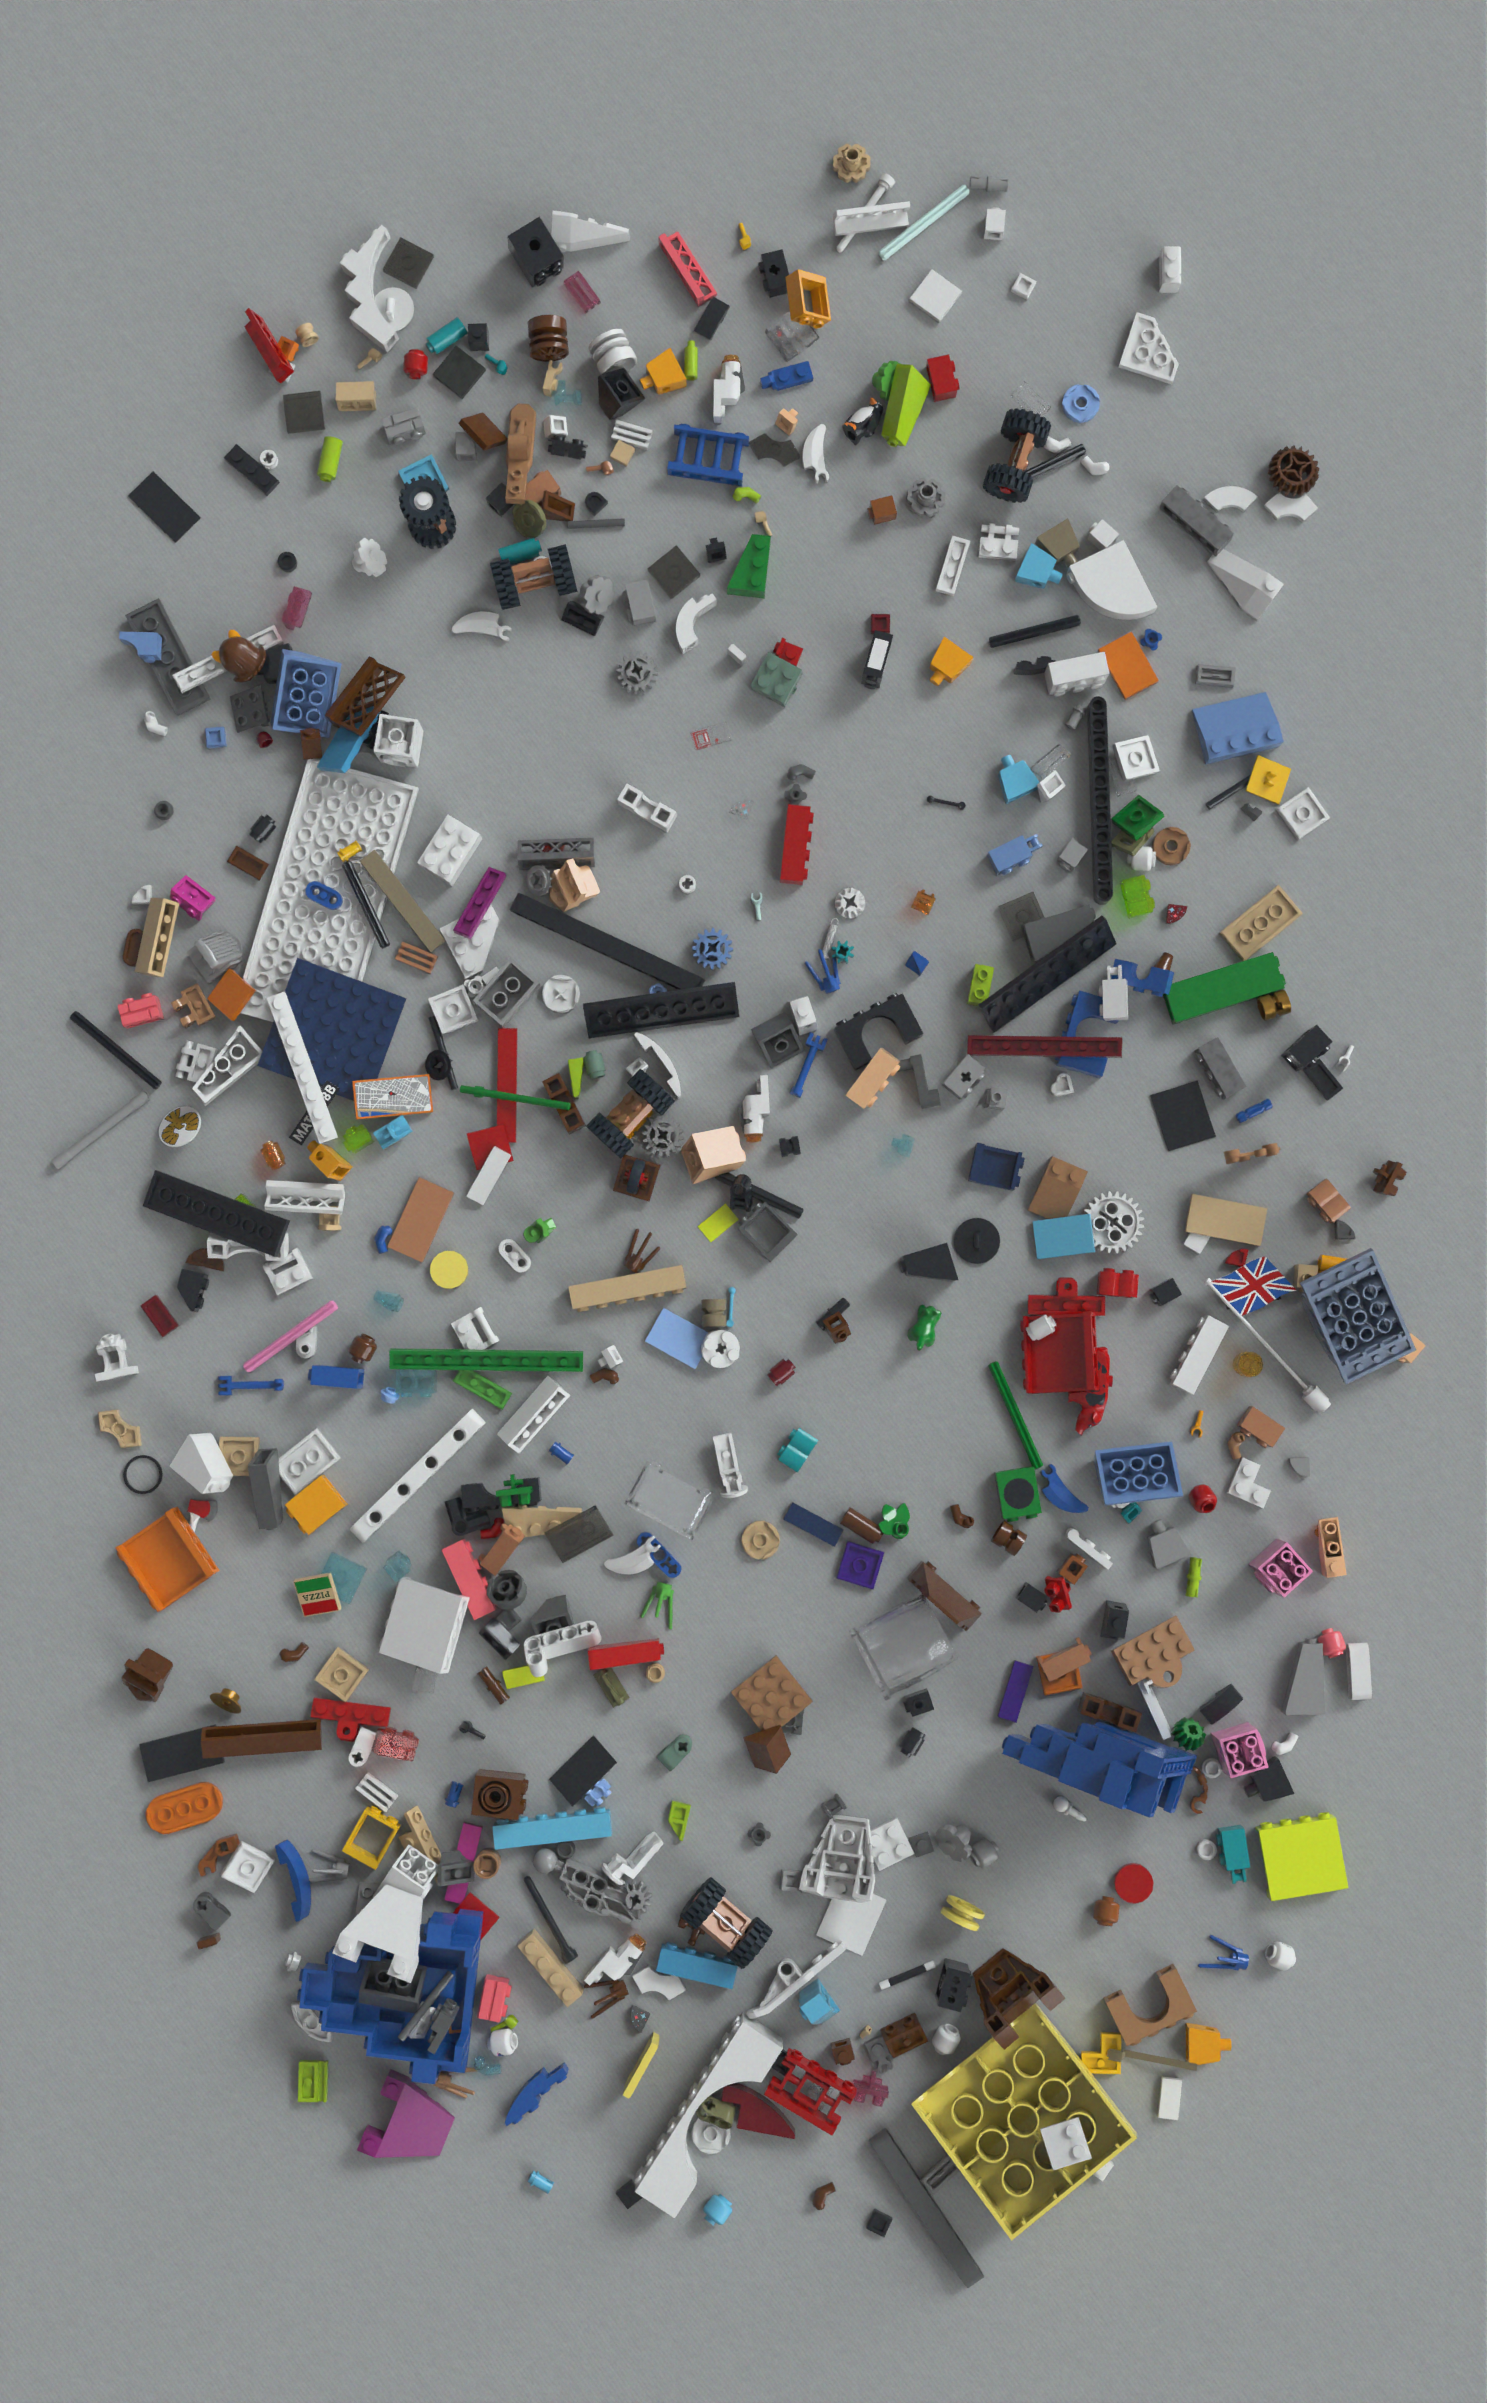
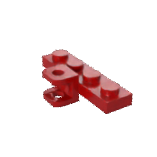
(1065, 1301)
(350, 1715)

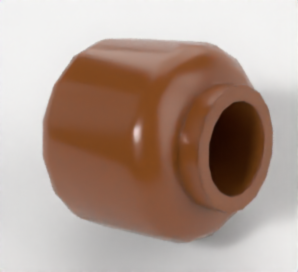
(1106, 1911)

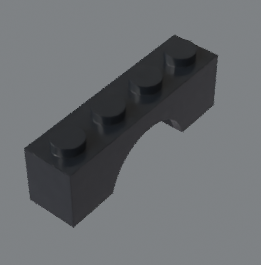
(477, 1496)

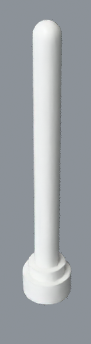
(885, 183)

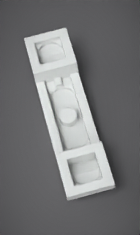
(647, 1044)

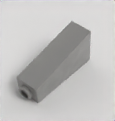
(1306, 1681)

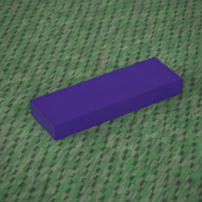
(1015, 1691)

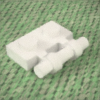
(998, 548)
(201, 1061)

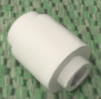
(1041, 1327)

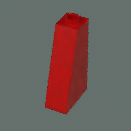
(624, 1653)

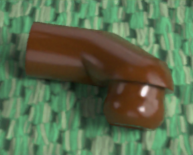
(605, 1373)
(959, 1518)
(294, 1655)

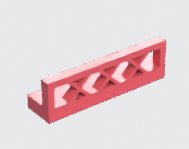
(684, 270)

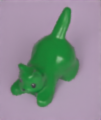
(923, 1330)

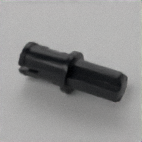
(840, 1306)

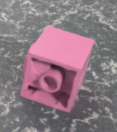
(1280, 1568)
(1240, 1750)

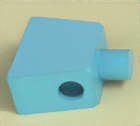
(1037, 568)
(1016, 779)

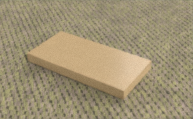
(1261, 923)
(1226, 1220)

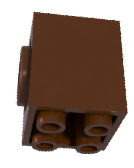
(511, 1788)

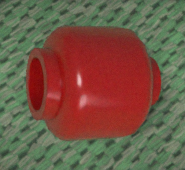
(415, 364)
(1202, 1499)

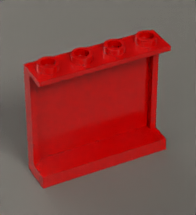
(1062, 1359)

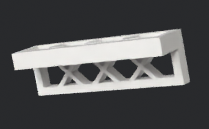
(871, 218)
(305, 1193)

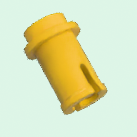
(349, 851)

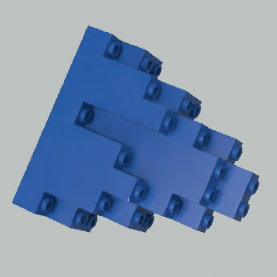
(1107, 1764)
(446, 1944)

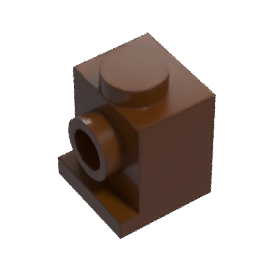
(841, 1331)
(843, 2051)

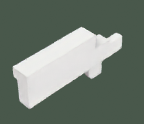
(1154, 1708)

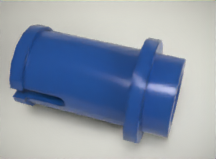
(560, 1452)
(454, 1794)

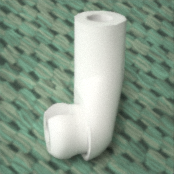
(1057, 446)
(1287, 1746)

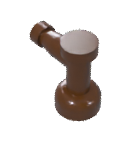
(695, 1933)

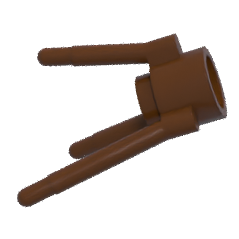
(635, 1262)
(618, 1992)

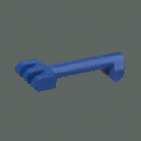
(814, 1046)
(277, 1385)

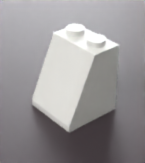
(202, 1464)

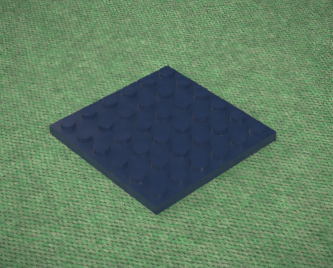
(341, 1025)

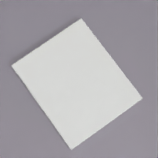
(851, 1922)

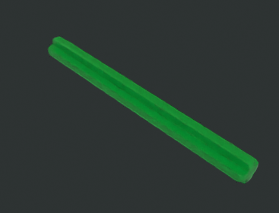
(1015, 1415)

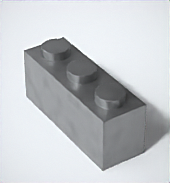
(1219, 1068)

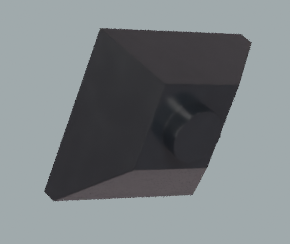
(618, 393)

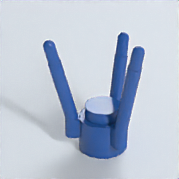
(829, 983)
(1236, 1961)

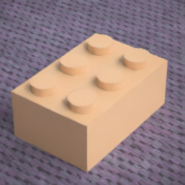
(873, 1078)

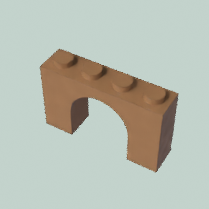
(1177, 2007)

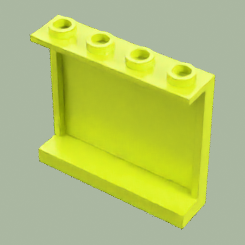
(1302, 1856)

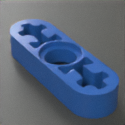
(658, 1562)

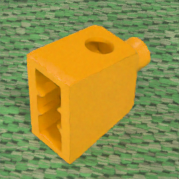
(664, 374)
(948, 662)
(328, 1160)
(1204, 2044)

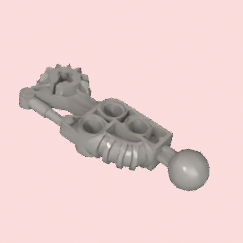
(581, 1889)

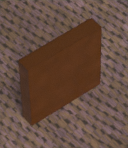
(483, 431)

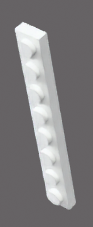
(302, 1067)

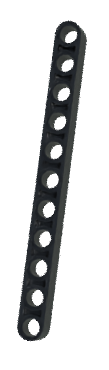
(1103, 792)
(604, 943)

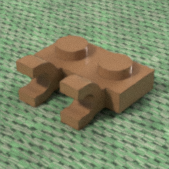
(197, 1004)

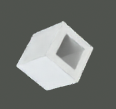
(994, 224)
(1102, 535)

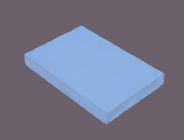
(677, 1338)

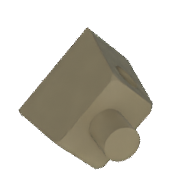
(1060, 543)

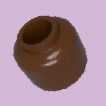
(362, 1348)

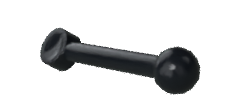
(961, 805)

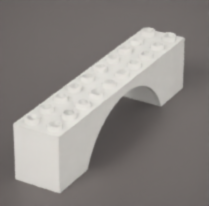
(743, 2056)

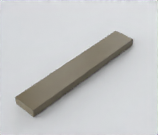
(402, 901)

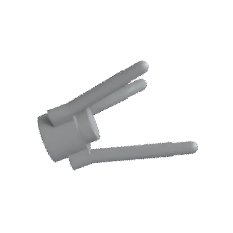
(338, 1872)

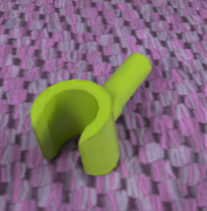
(510, 2021)

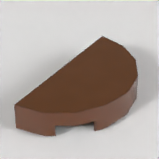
(200, 1258)

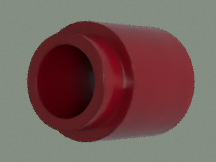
(781, 1372)

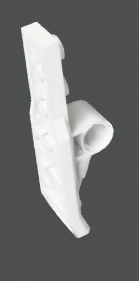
(786, 1984)

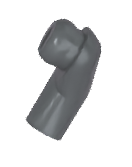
(798, 770)

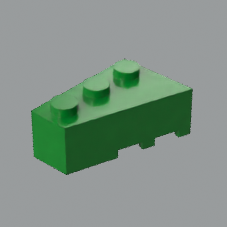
(751, 572)

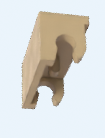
(355, 396)

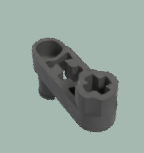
(927, 1097)

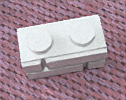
(1169, 269)

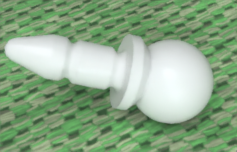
(1062, 1805)

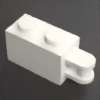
(1114, 996)

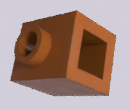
(882, 510)

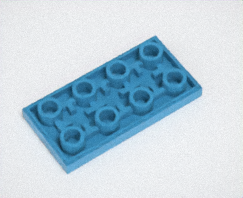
(344, 747)

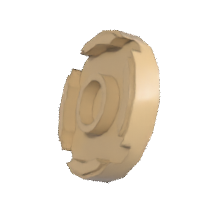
(760, 1540)

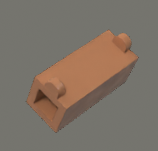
(502, 1549)
(1065, 1660)

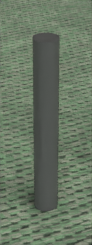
(596, 523)

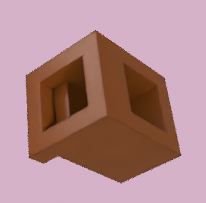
(1073, 1575)

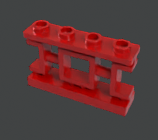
(804, 2105)

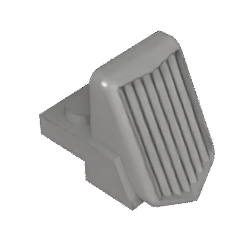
(216, 954)

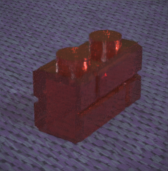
(395, 1744)

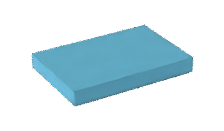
(1063, 1236)

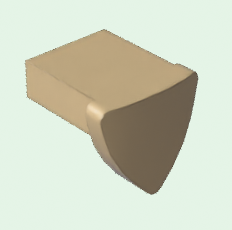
(329, 1222)

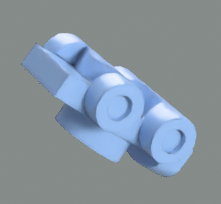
(600, 1789)

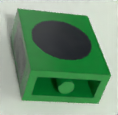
(1018, 1493)

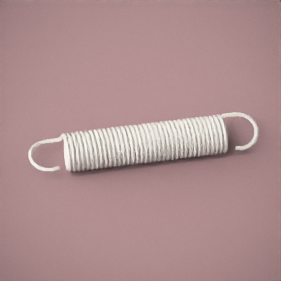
(829, 940)

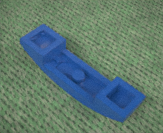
(300, 1880)

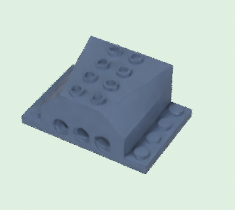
(1356, 1316)

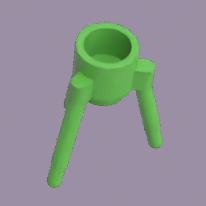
(662, 1591)

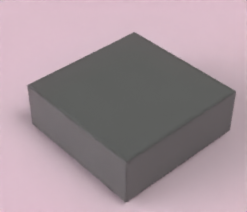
(508, 1619)

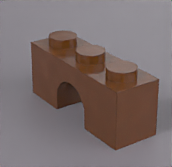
(558, 1091)
(1109, 1711)

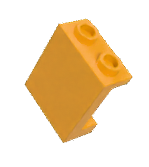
(315, 1505)

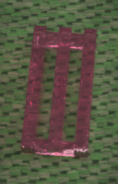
(590, 304)

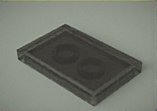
(579, 1534)

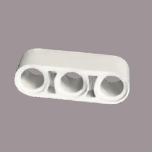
(1358, 1671)

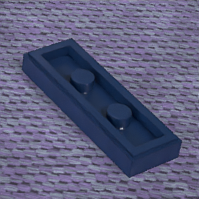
(813, 1524)

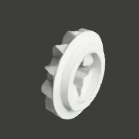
(850, 912)

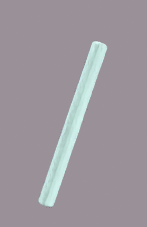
(923, 222)

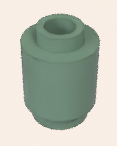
(594, 1064)

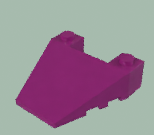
(416, 2127)

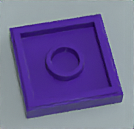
(860, 1565)

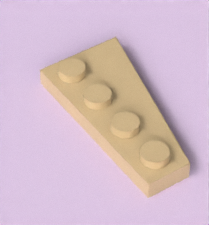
(537, 1520)

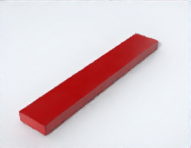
(507, 1080)

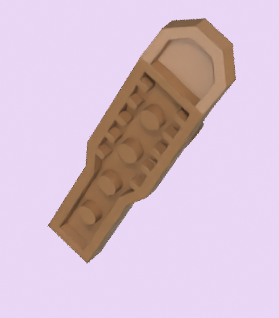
(519, 451)

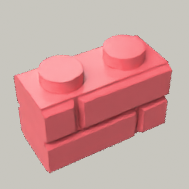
(140, 1011)
(493, 1997)

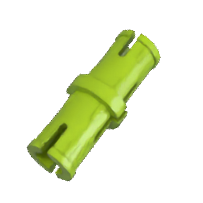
(1193, 1577)

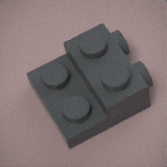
(442, 2020)

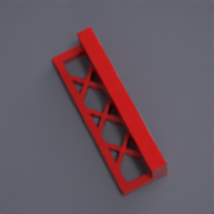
(268, 346)

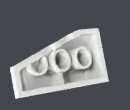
(577, 234)
(1247, 583)

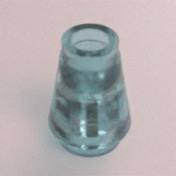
(391, 1301)

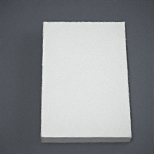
(307, 1461)

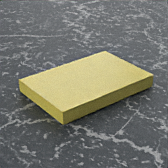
(641, 2065)

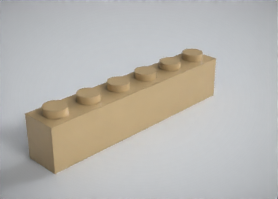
(627, 1287)

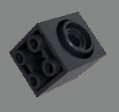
(536, 264)

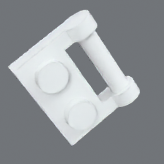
(290, 1277)
(468, 1333)

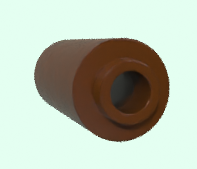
(861, 1526)

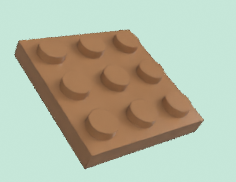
(771, 1695)

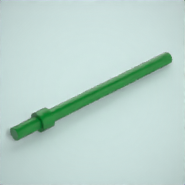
(479, 1091)

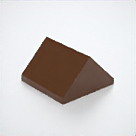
(768, 1749)

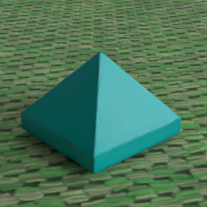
(1130, 1512)

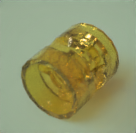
(1248, 1364)

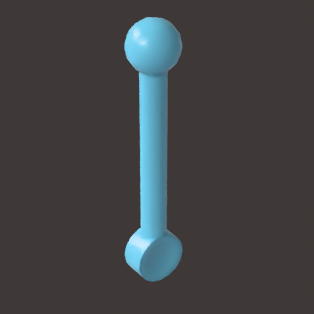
(730, 1323)

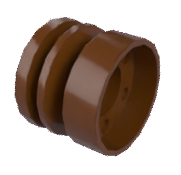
(548, 338)

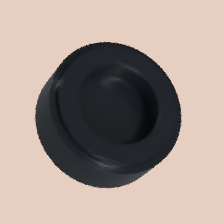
(287, 561)

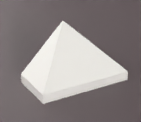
(1050, 786)

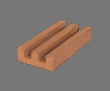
(401, 951)

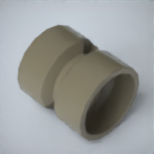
(713, 1312)

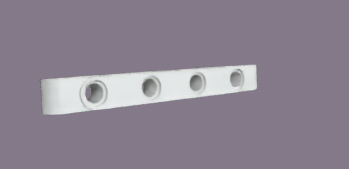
(417, 1476)

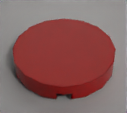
(1133, 1883)

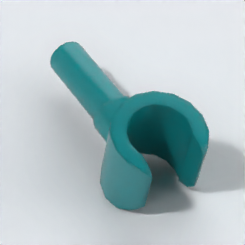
(501, 365)

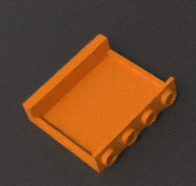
(167, 1559)

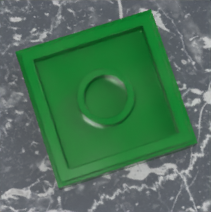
(1137, 817)

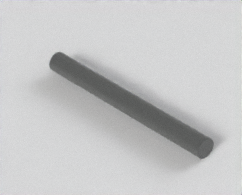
(425, 2006)

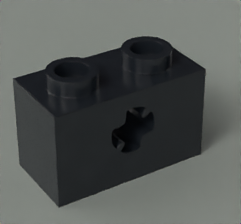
(774, 263)

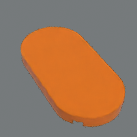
(184, 1807)

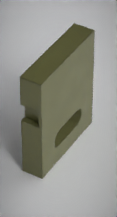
(1132, 849)

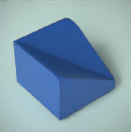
(917, 963)

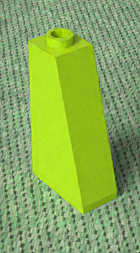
(904, 404)

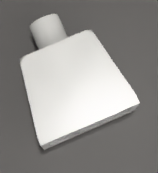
(803, 1015)

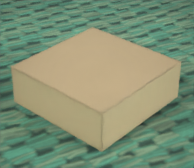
(622, 453)

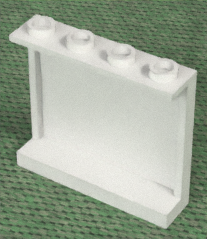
(423, 1625)

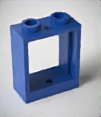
(336, 1376)

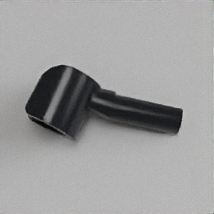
(472, 1730)

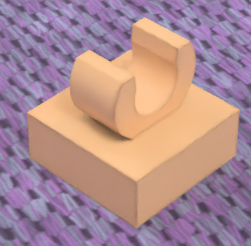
(786, 421)

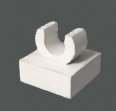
(610, 1357)

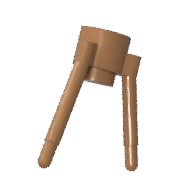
(444, 2082)

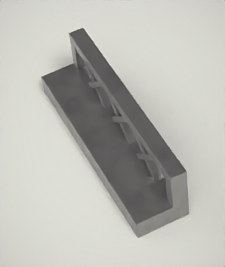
(555, 858)

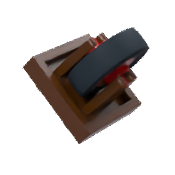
(636, 1177)

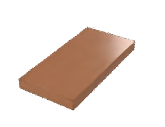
(420, 1219)

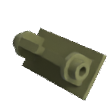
(611, 1686)

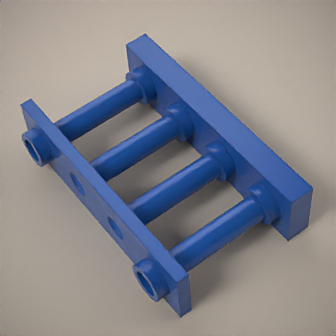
(714, 473)

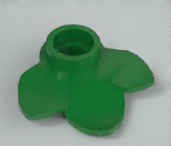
(893, 1518)

